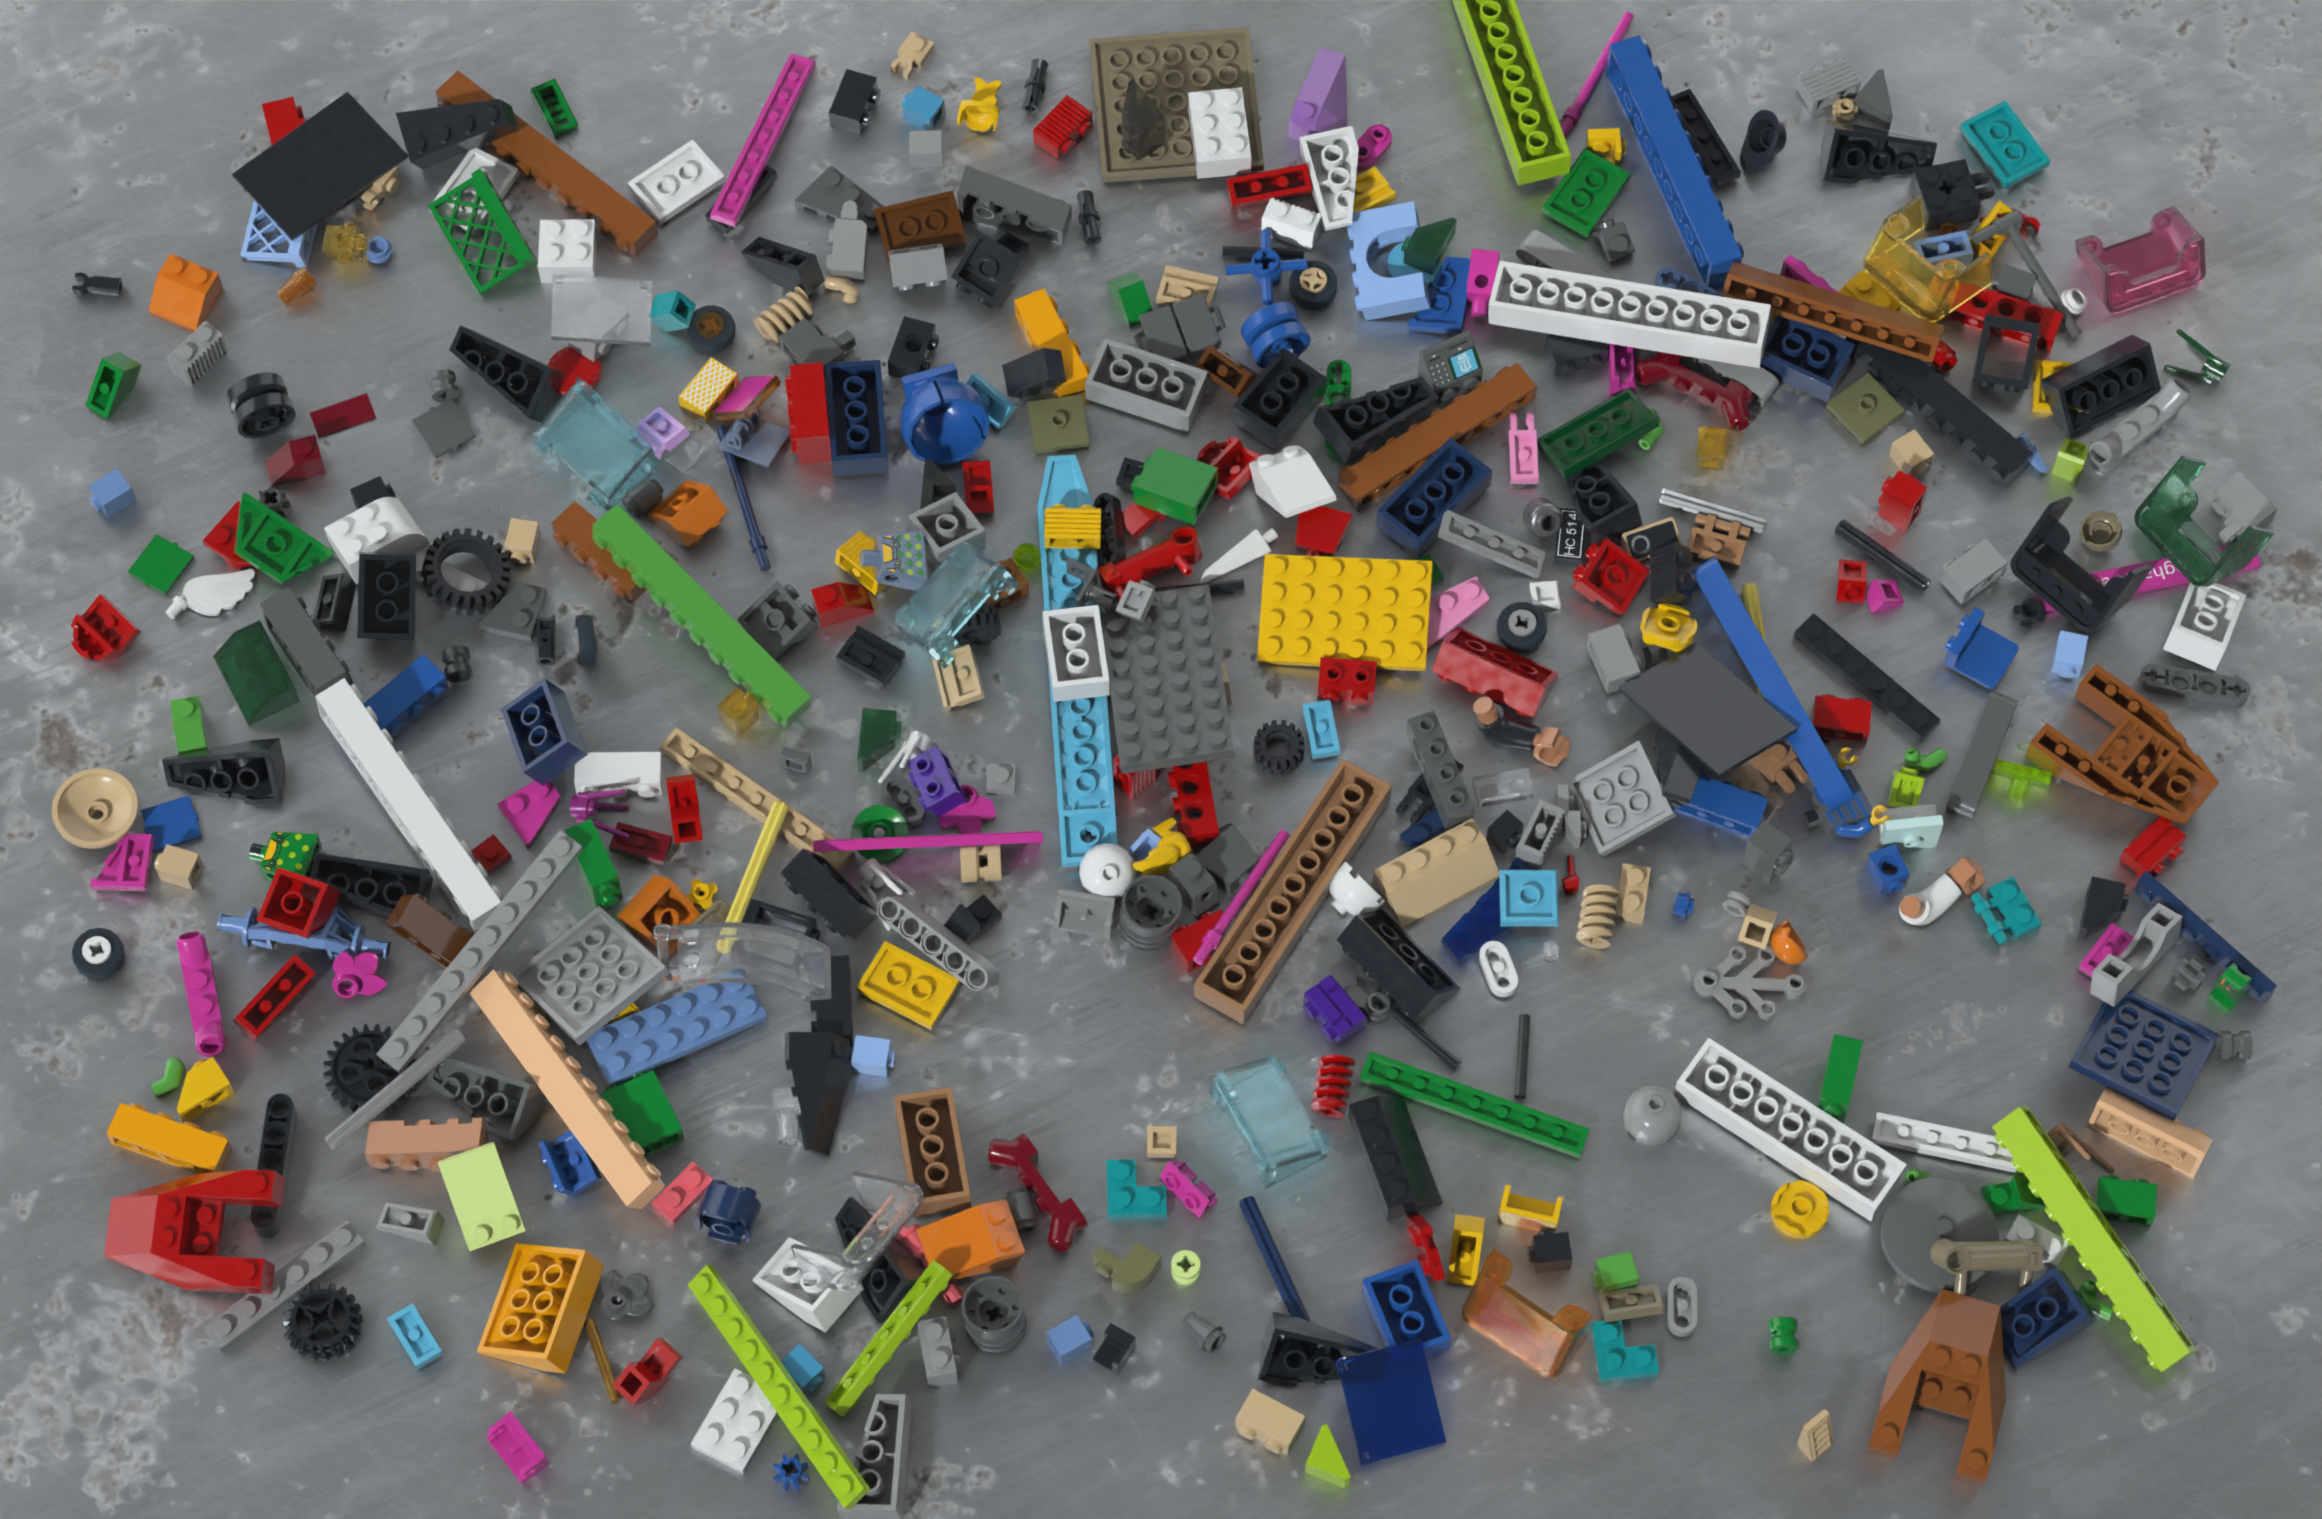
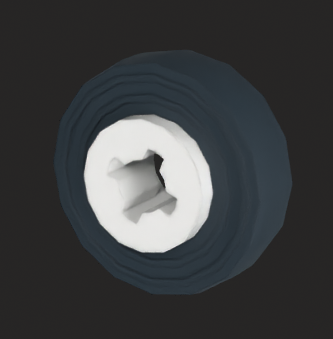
(101, 963)

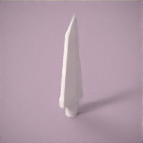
(1247, 550)

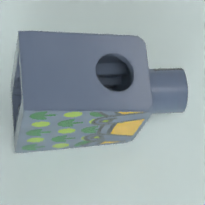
(898, 560)

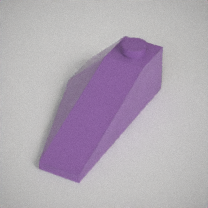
(1322, 98)

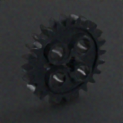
(359, 1091)

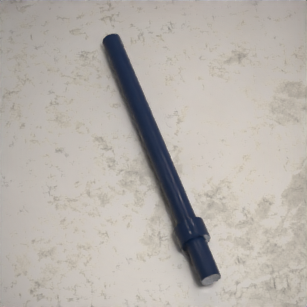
(757, 542)

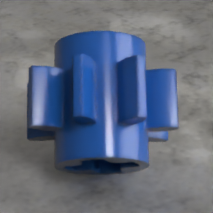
(787, 1466)

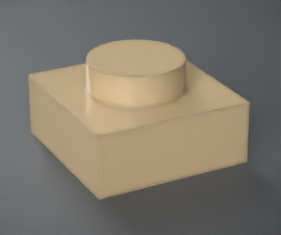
(1161, 1141)

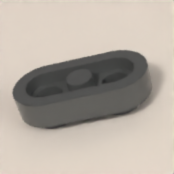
(905, 801)

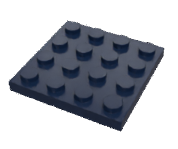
(2144, 1052)

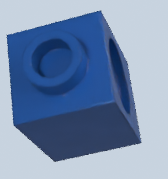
(1887, 858)

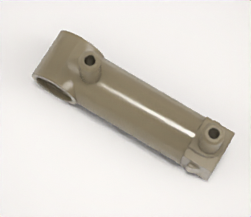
(1987, 1256)

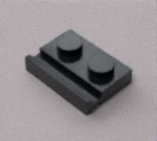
(870, 656)

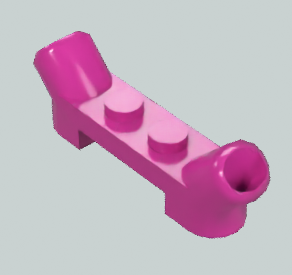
(202, 994)

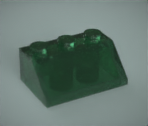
(255, 674)

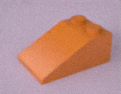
(973, 1240)

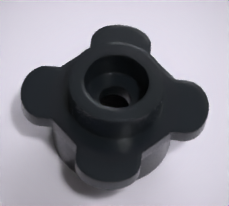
(2034, 608)

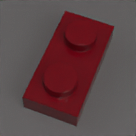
(641, 844)

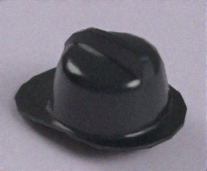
(1763, 140)

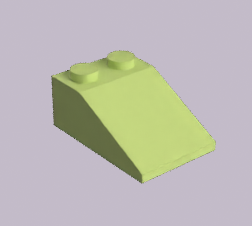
(481, 1196)

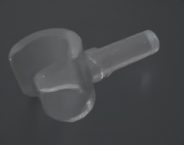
(1144, 543)
(1549, 954)

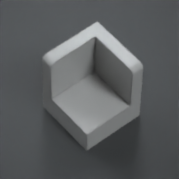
(926, 149)

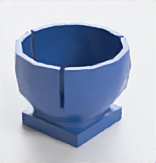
(942, 416)

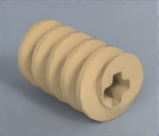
(783, 314)
(1596, 916)

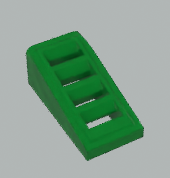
(547, 88)

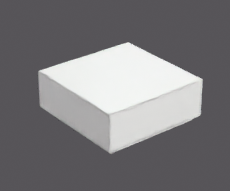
(1545, 595)

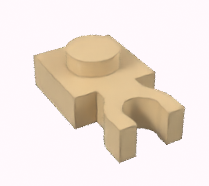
(912, 52)
(381, 189)

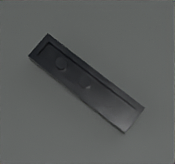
(1705, 139)

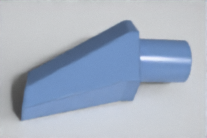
(2037, 460)

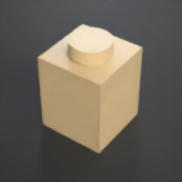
(1912, 454)
(522, 541)
(178, 866)
(1757, 926)

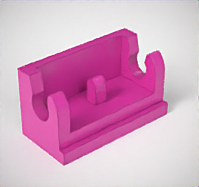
(1621, 368)
(516, 1448)

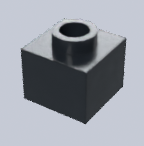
(1505, 832)

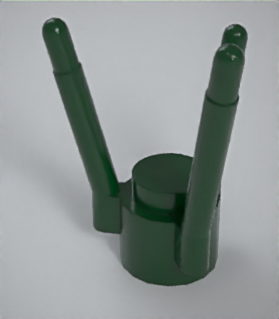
(2214, 366)

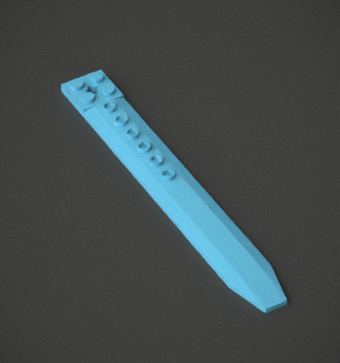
(1078, 725)

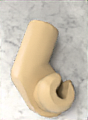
(845, 285)

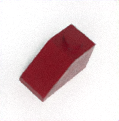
(295, 461)

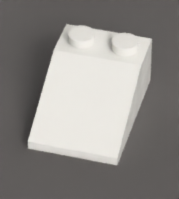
(1290, 481)
(2205, 624)
(809, 1302)

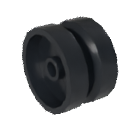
(260, 405)

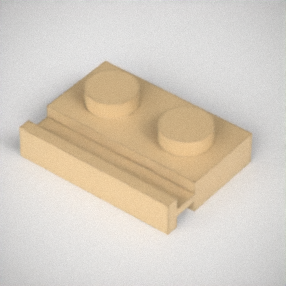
(1182, 284)
(960, 680)

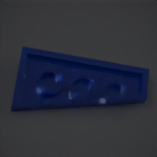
(1479, 924)

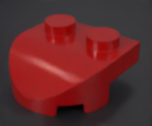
(1232, 464)
(223, 538)
(103, 631)

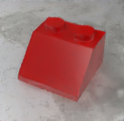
(297, 903)

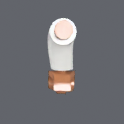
(1934, 900)

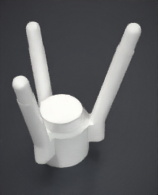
(914, 746)
(877, 875)

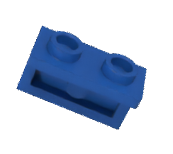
(569, 1164)

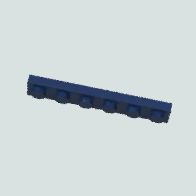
(2210, 942)

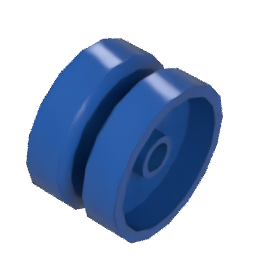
(1273, 329)

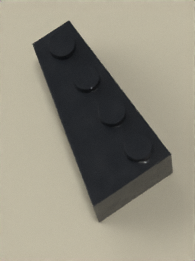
(451, 130)

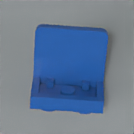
(1979, 651)

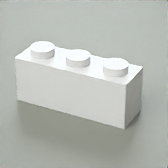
(633, 771)

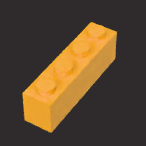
(1046, 330)
(168, 1140)

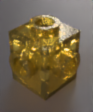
(345, 243)

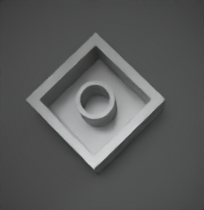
(945, 526)

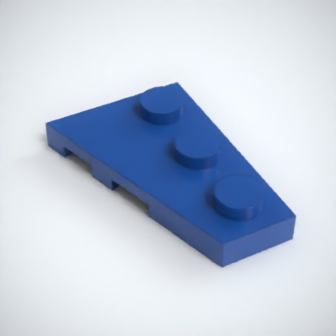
(1446, 300)

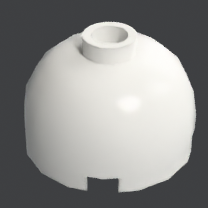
(1107, 870)
(1352, 892)

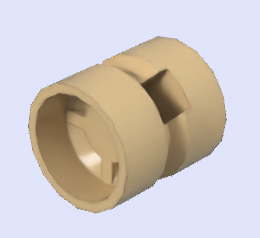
(970, 863)

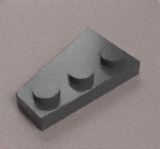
(830, 193)

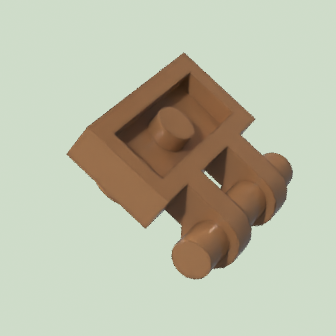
(1708, 544)

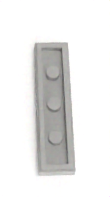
(1492, 544)

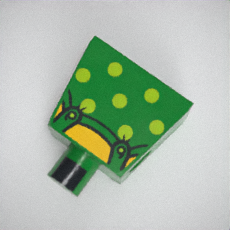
(288, 851)

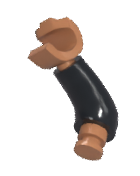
(1506, 730)

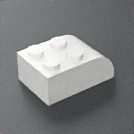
(376, 527)

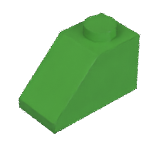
(189, 724)

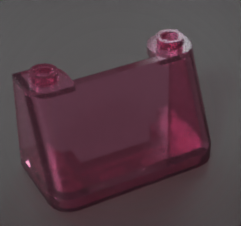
(2145, 266)

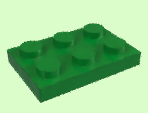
(1586, 193)

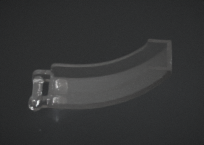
(747, 956)

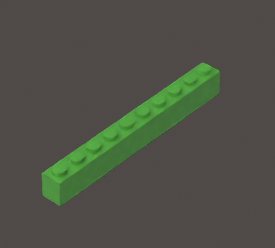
(700, 615)

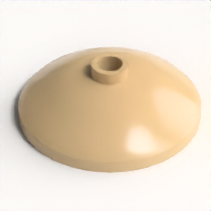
(91, 794)

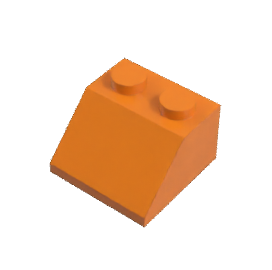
(184, 292)
(688, 513)
(657, 904)

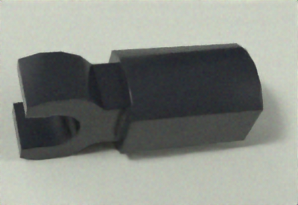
(98, 285)

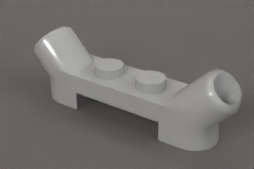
(2139, 426)

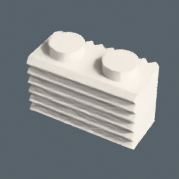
(1291, 223)

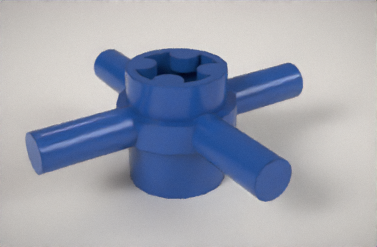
(1266, 259)

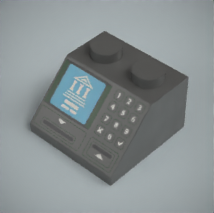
(1451, 366)

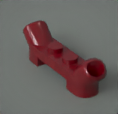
(1730, 400)
(1065, 1216)

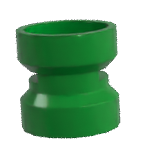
(1783, 1335)

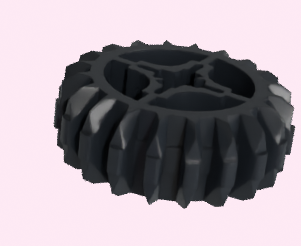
(312, 1342)

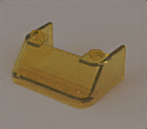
(1914, 281)

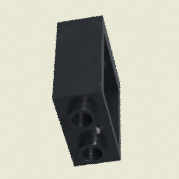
(2011, 324)
(760, 910)

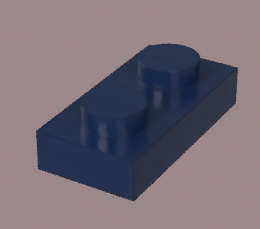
(1423, 830)

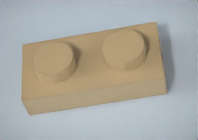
(1633, 893)

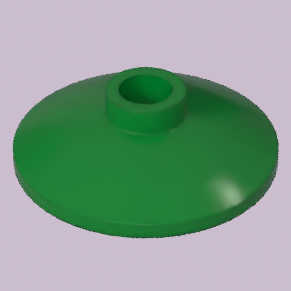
(879, 817)

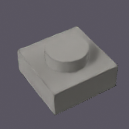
(1000, 778)

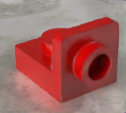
(1851, 581)

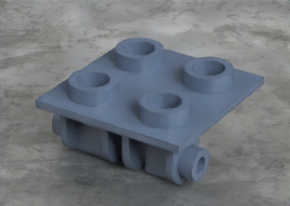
(755, 439)

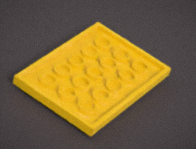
(1345, 611)

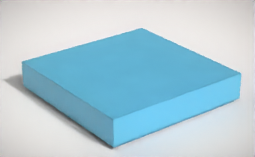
(1528, 898)

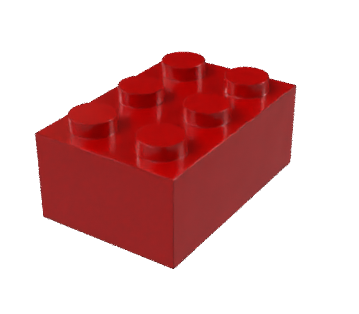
(808, 413)

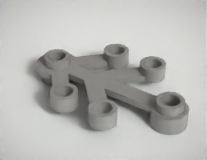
(1745, 984)

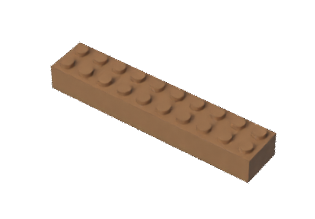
(1292, 891)

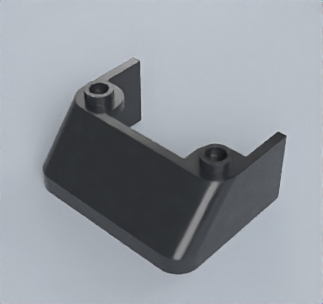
(2064, 583)

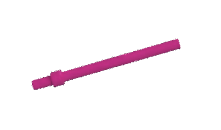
(1573, 112)
(1214, 937)

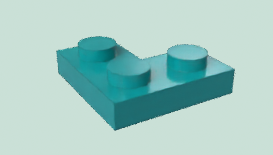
(1127, 1199)
(1616, 1360)

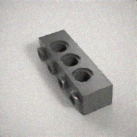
(1439, 770)

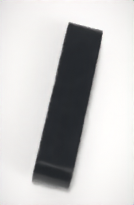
(273, 1152)

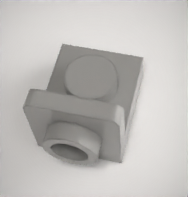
(1137, 600)

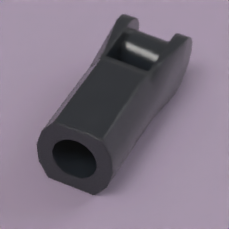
(546, 641)

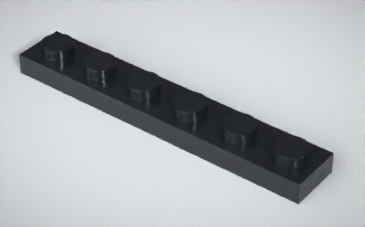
(1867, 677)

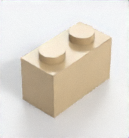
(1269, 1422)

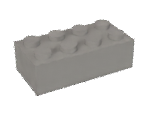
(1146, 385)

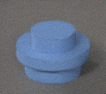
(378, 250)

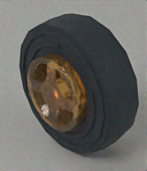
(708, 319)

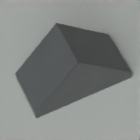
(1874, 101)

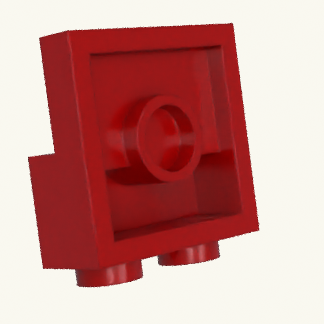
(1609, 576)

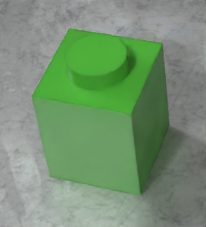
(1615, 1272)

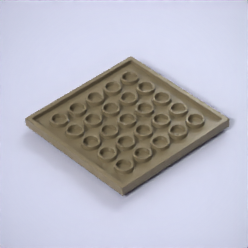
(1167, 70)

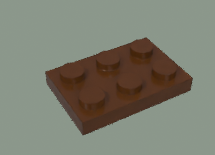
(921, 223)

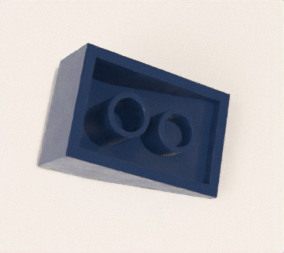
(2043, 1317)

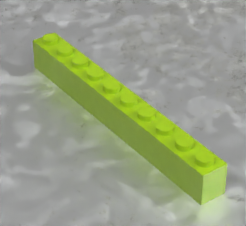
(2094, 1239)

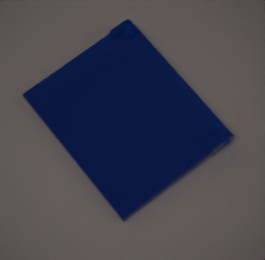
(1390, 1401)

